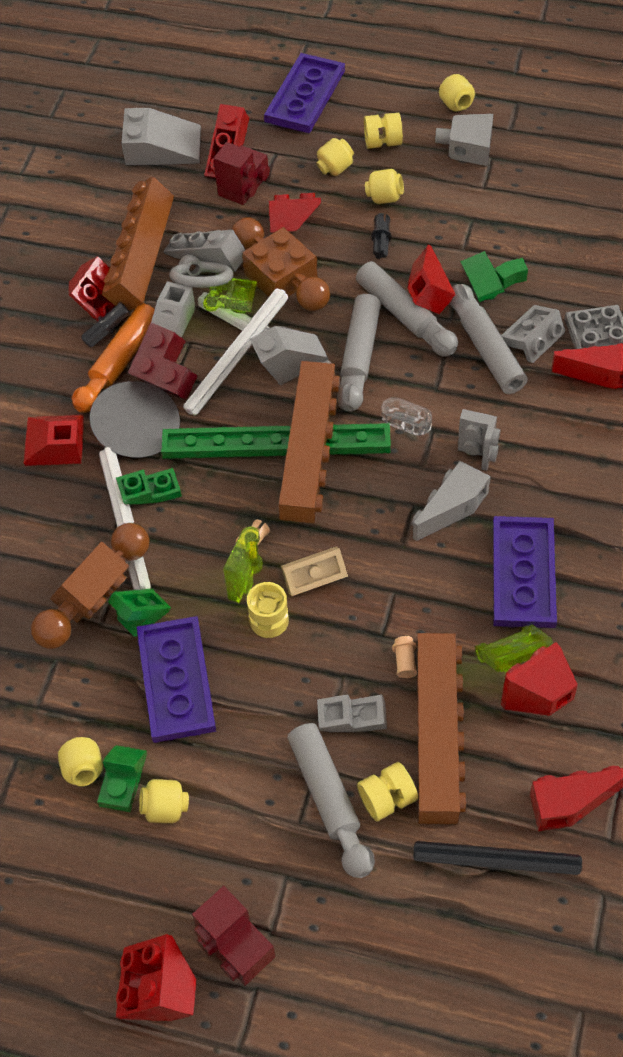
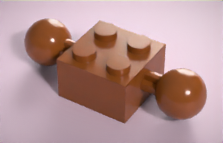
(281, 263)
(84, 589)

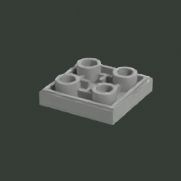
(595, 326)

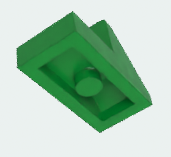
(138, 608)
(121, 778)

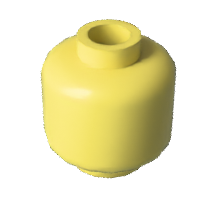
(456, 92)
(334, 157)
(384, 186)
(80, 761)
(163, 801)

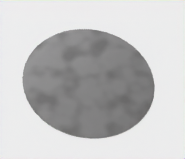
(132, 418)

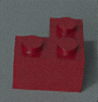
(239, 172)
(157, 363)
(227, 932)

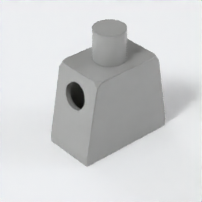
(468, 138)

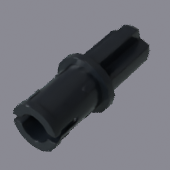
(381, 235)
(105, 324)

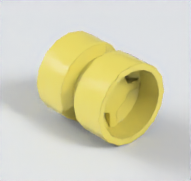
(392, 130)
(267, 609)
(387, 791)

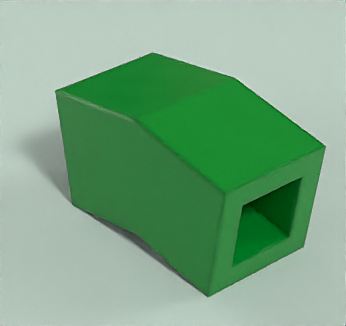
(512, 272)

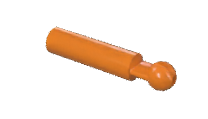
(114, 357)

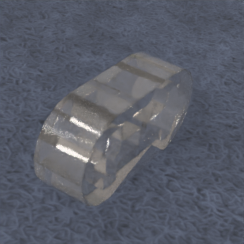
(406, 416)

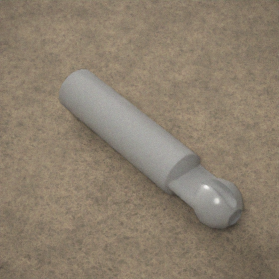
(401, 305)
(488, 340)
(358, 351)
(330, 798)

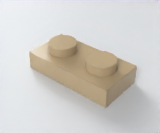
(314, 571)

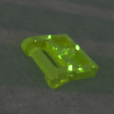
(238, 298)
(242, 564)
(512, 649)

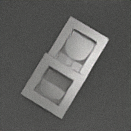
(353, 715)

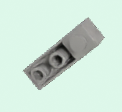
(208, 246)
(174, 307)
(457, 498)

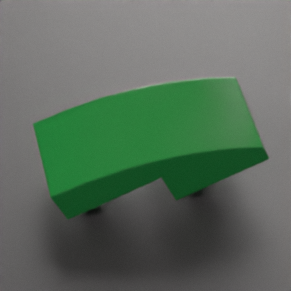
(482, 276)
(152, 488)

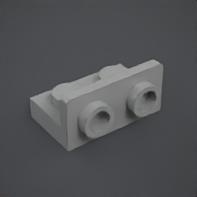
(535, 331)
(479, 436)

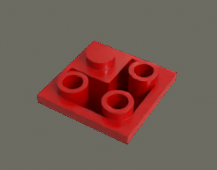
(291, 212)
(87, 288)
(54, 440)
(540, 684)
(155, 982)

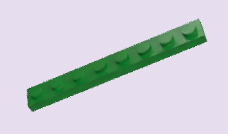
(268, 441)

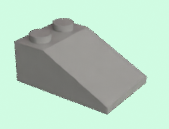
(159, 138)

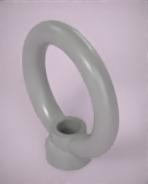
(181, 275)

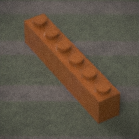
(138, 244)
(307, 442)
(438, 729)

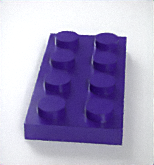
(304, 93)
(524, 572)
(175, 679)

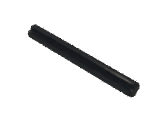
(497, 857)

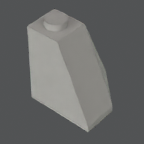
(283, 350)

